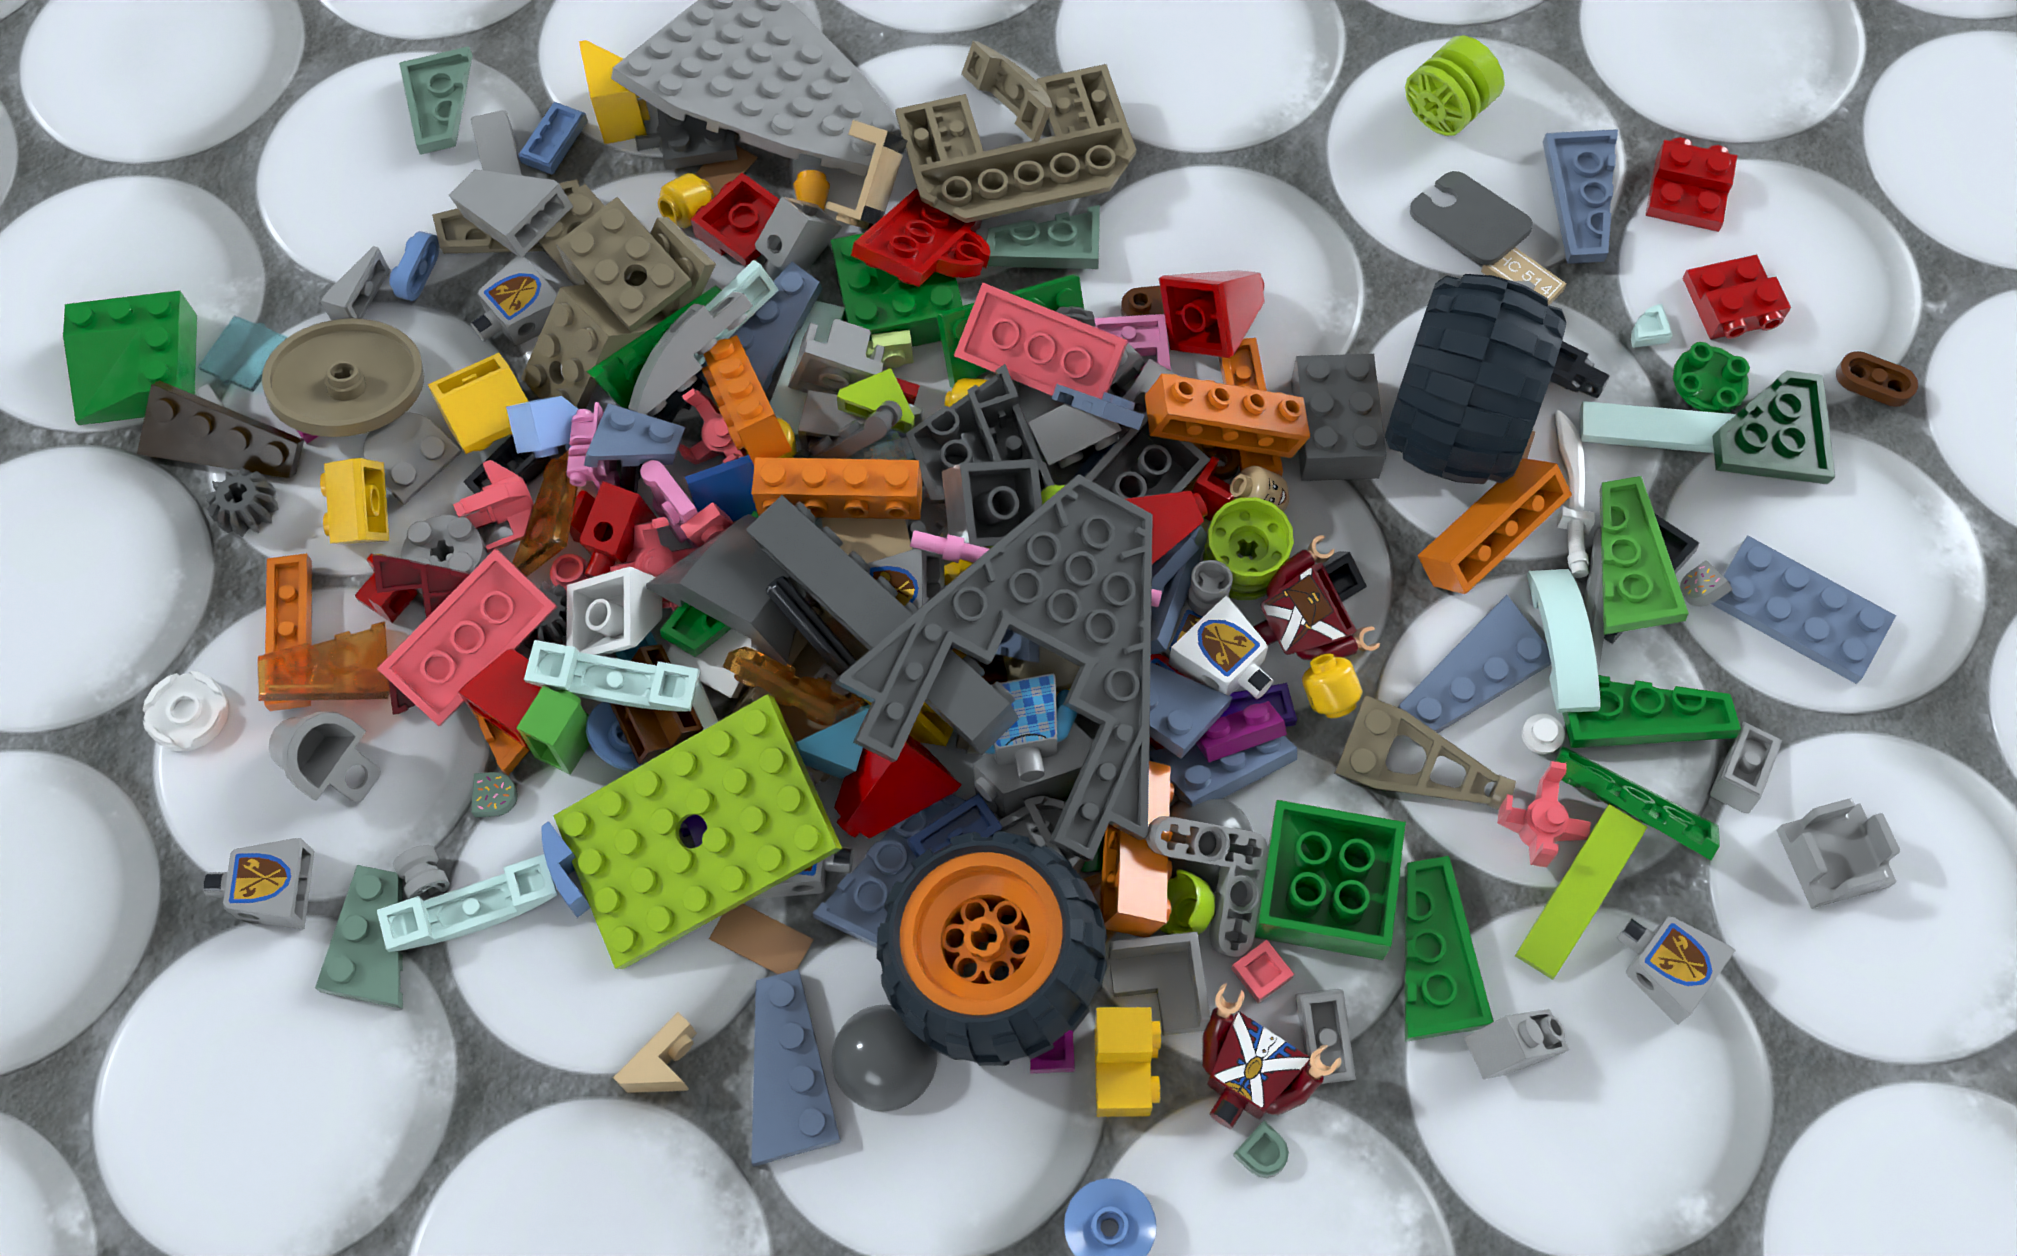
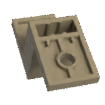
(603, 249)
(586, 331)

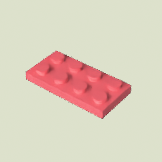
(1039, 344)
(464, 634)

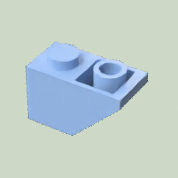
(541, 425)

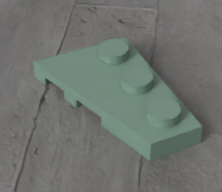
(436, 96)
(357, 955)

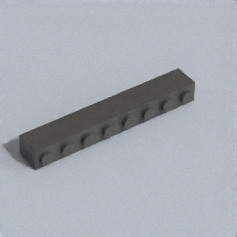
(872, 612)

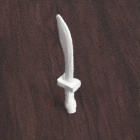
(1574, 518)

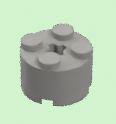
(445, 543)

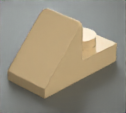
(649, 1067)

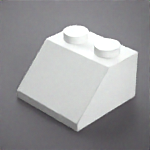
(611, 611)

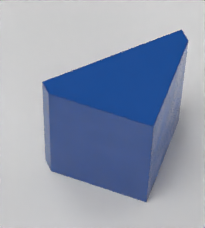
(726, 486)

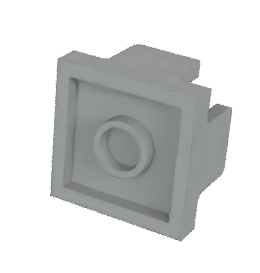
(838, 361)
(1840, 852)

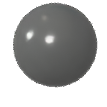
(1216, 812)
(881, 1060)

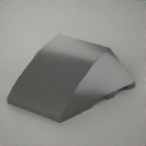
(975, 429)
(730, 583)

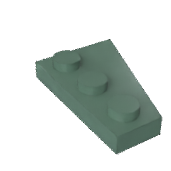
(1056, 243)

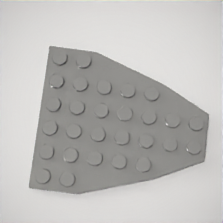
(761, 75)

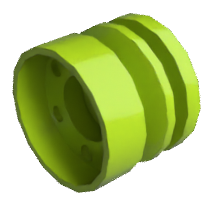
(1455, 85)
(1252, 529)

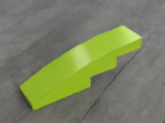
(1581, 891)

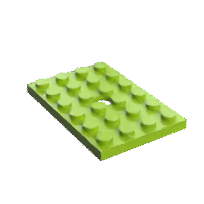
(759, 832)

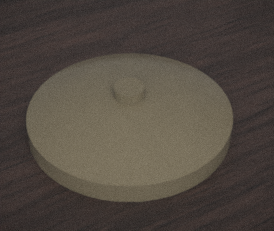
(343, 377)

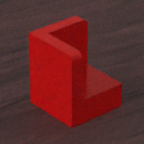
(1212, 489)
(386, 604)

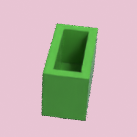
(556, 729)

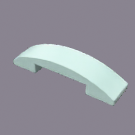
(1568, 639)
(612, 679)
(467, 909)

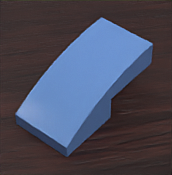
(560, 865)

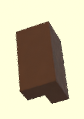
(653, 730)

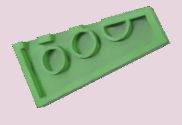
(1636, 566)

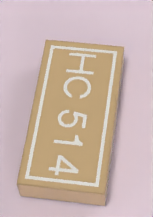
(1520, 267)

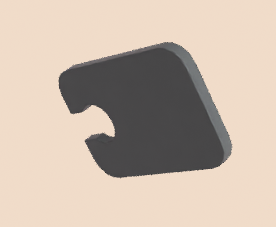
(1477, 223)

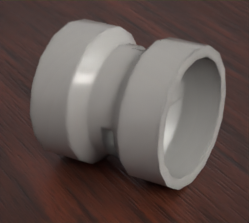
(1209, 585)
(421, 873)

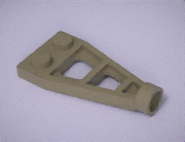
(1369, 745)

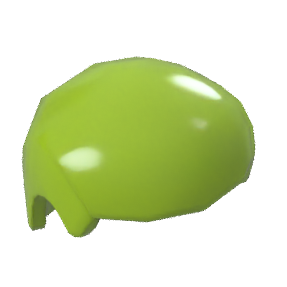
(1190, 904)

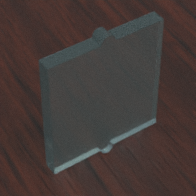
(241, 353)

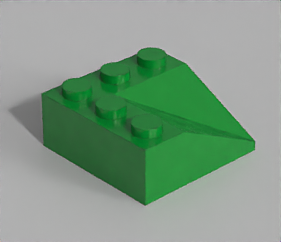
(887, 304)
(123, 348)
(1331, 880)

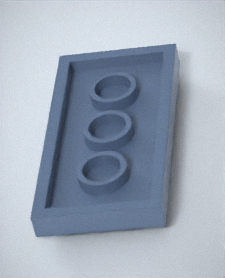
(1804, 610)

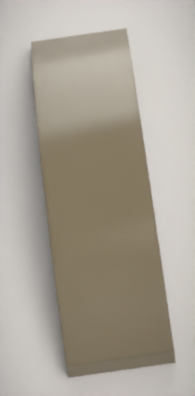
(1010, 85)

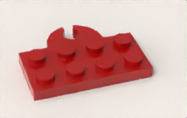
(922, 240)

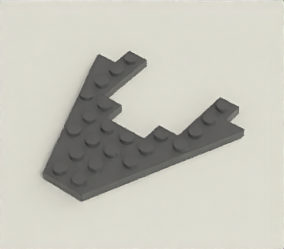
(1076, 586)

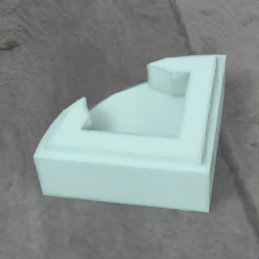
(1651, 328)

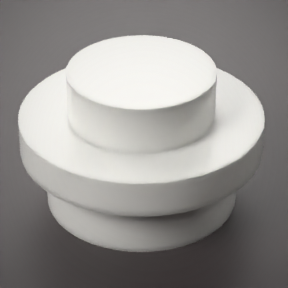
(1543, 734)

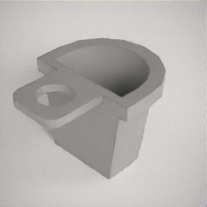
(320, 752)

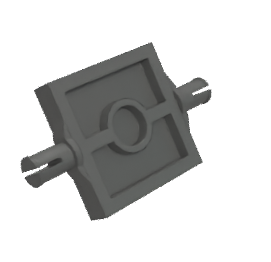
(689, 142)

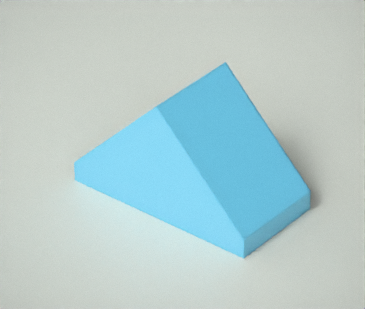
(833, 747)

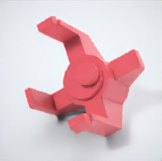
(714, 433)
(500, 502)
(650, 555)
(1544, 819)

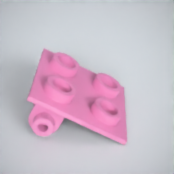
(582, 432)

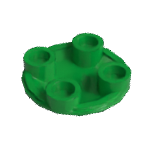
(1711, 378)

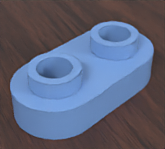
(415, 266)

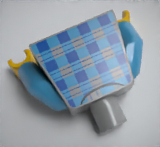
(1040, 725)

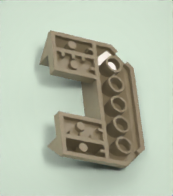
(1080, 159)

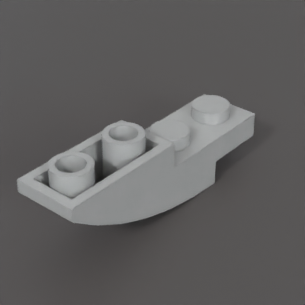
(672, 359)

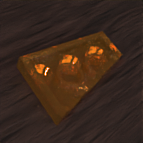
(549, 519)
(327, 670)
(806, 693)

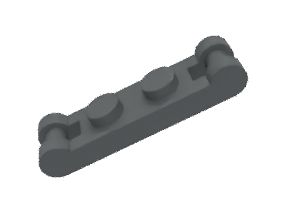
(856, 435)

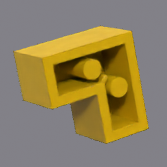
(1123, 1053)

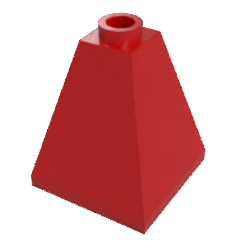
(1210, 310)
(1173, 518)
(890, 792)

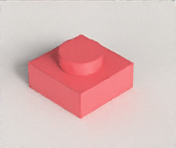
(706, 524)
(1262, 971)

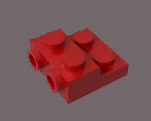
(1691, 184)
(735, 219)
(1736, 297)

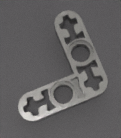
(1234, 868)

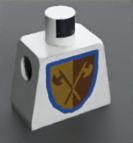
(1223, 652)

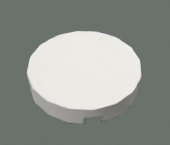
(185, 711)

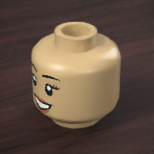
(1261, 483)

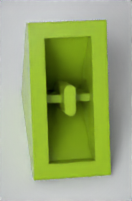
(868, 394)

